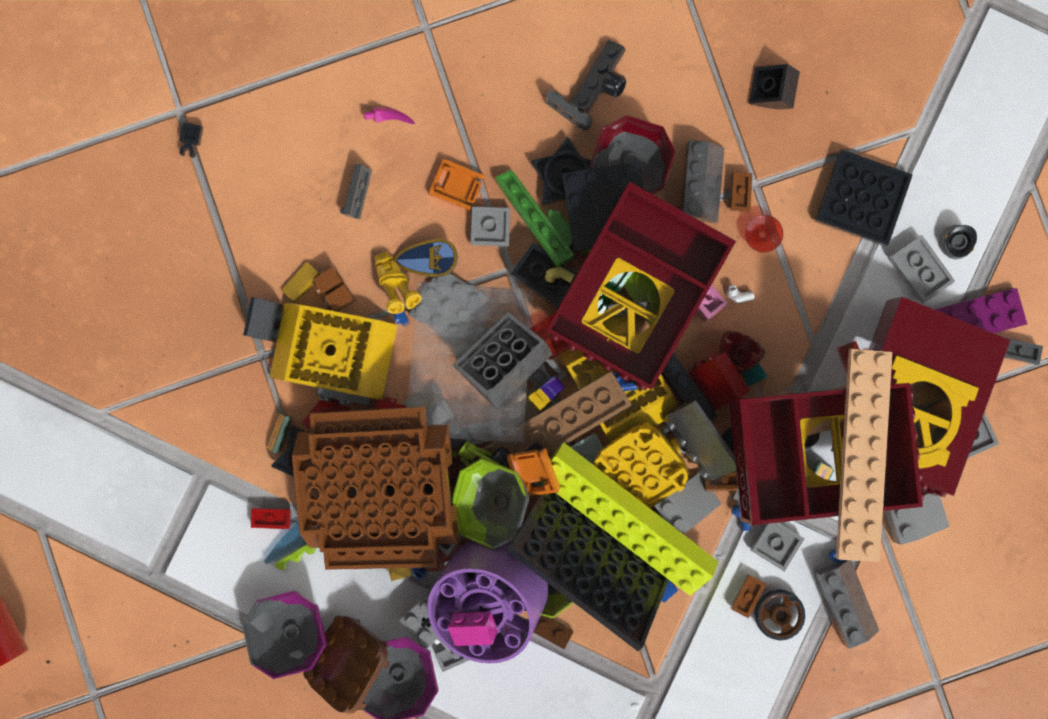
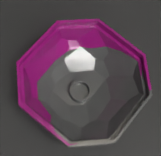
(284, 634)
(406, 685)

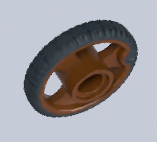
(789, 600)

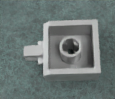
(414, 624)

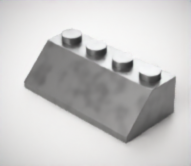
(702, 180)
(847, 603)

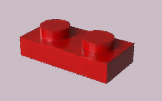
(271, 518)

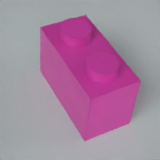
(472, 628)

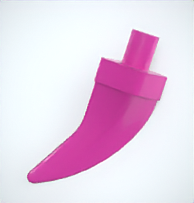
(382, 114)

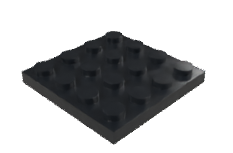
(592, 198)
(863, 198)

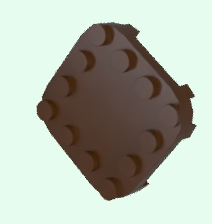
(347, 665)

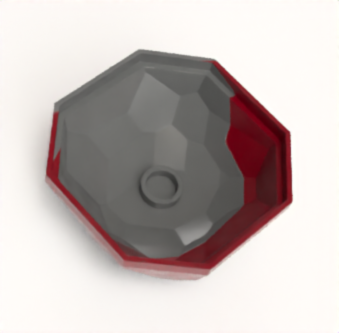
(634, 141)

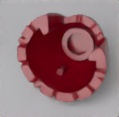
(741, 350)

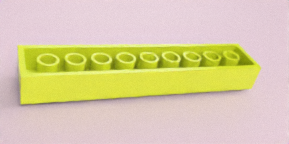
(631, 521)

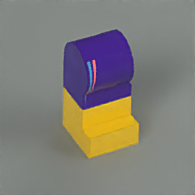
(546, 393)

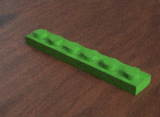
(534, 218)

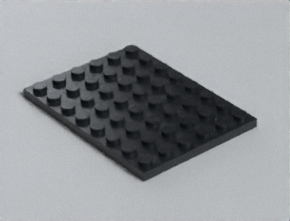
(590, 568)

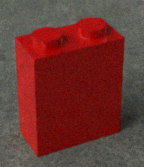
(718, 380)

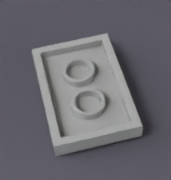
(922, 269)
(984, 438)

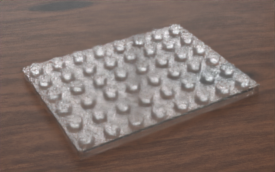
(445, 327)

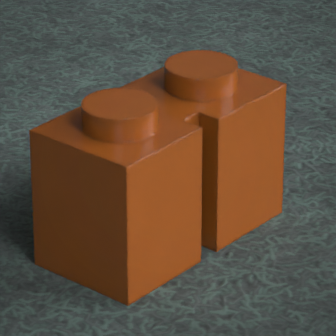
(333, 289)

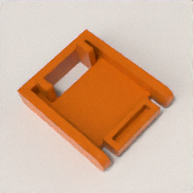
(460, 185)
(535, 467)

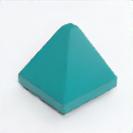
(754, 375)

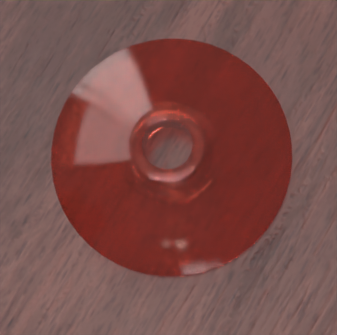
(770, 227)

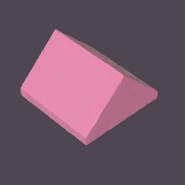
(711, 304)

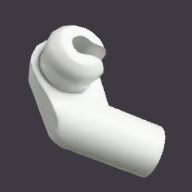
(737, 296)

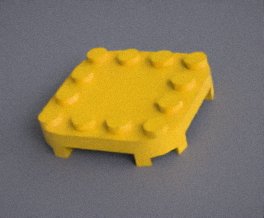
(643, 464)

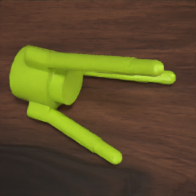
(469, 452)

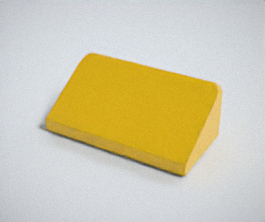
(300, 282)

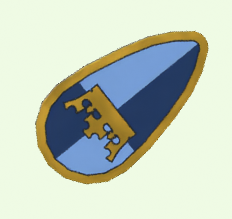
(428, 258)

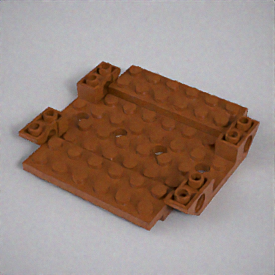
(369, 453)

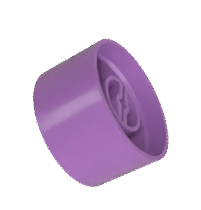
(498, 587)

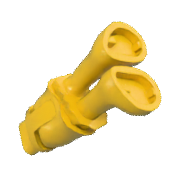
(392, 276)

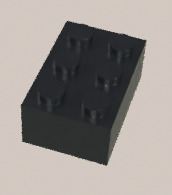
(532, 272)

